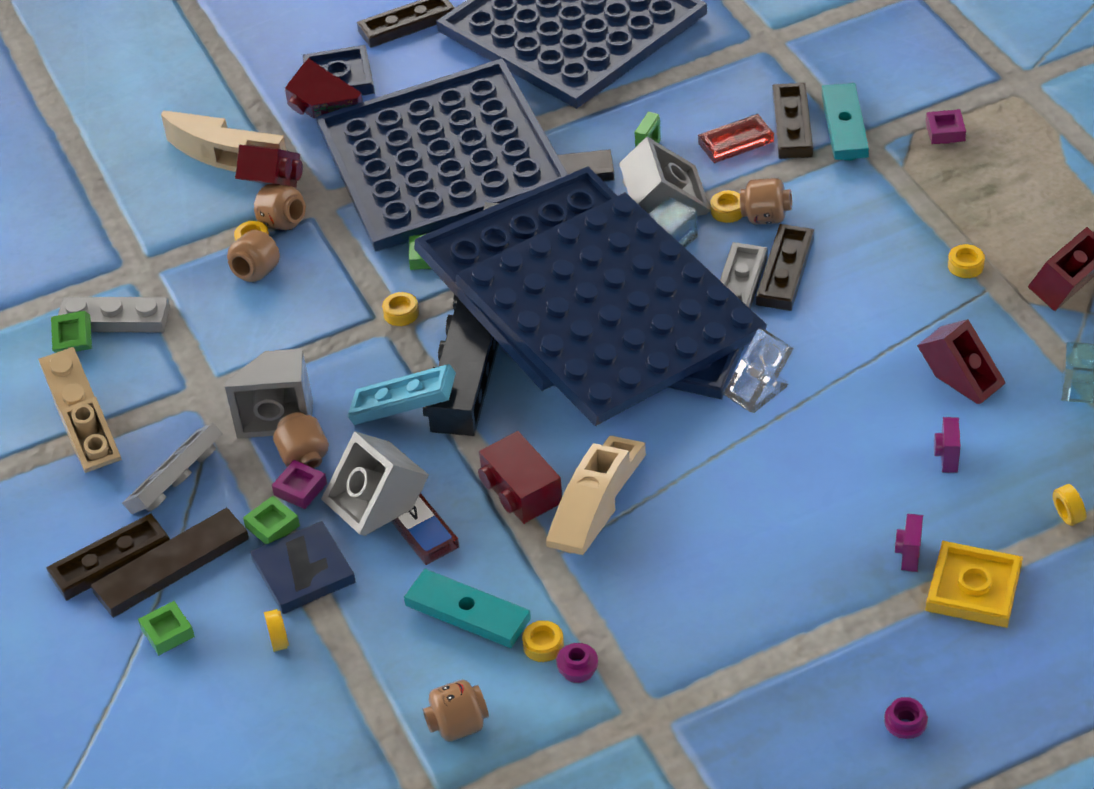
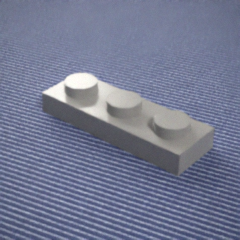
(121, 313)
(173, 470)

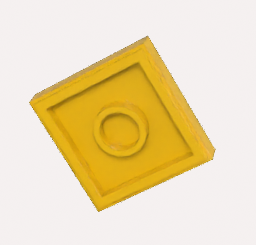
(974, 584)

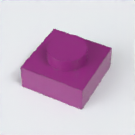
(945, 126)
(948, 444)
(299, 484)
(909, 542)

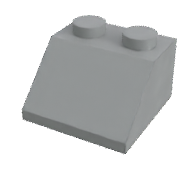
(656, 173)
(268, 391)
(373, 484)

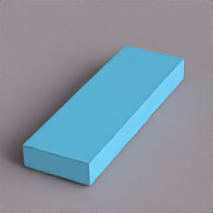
(402, 394)

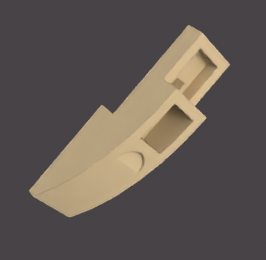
(210, 139)
(79, 410)
(592, 493)

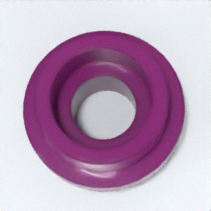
(577, 670)
(907, 709)

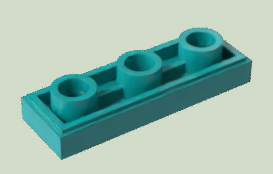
(845, 121)
(467, 608)

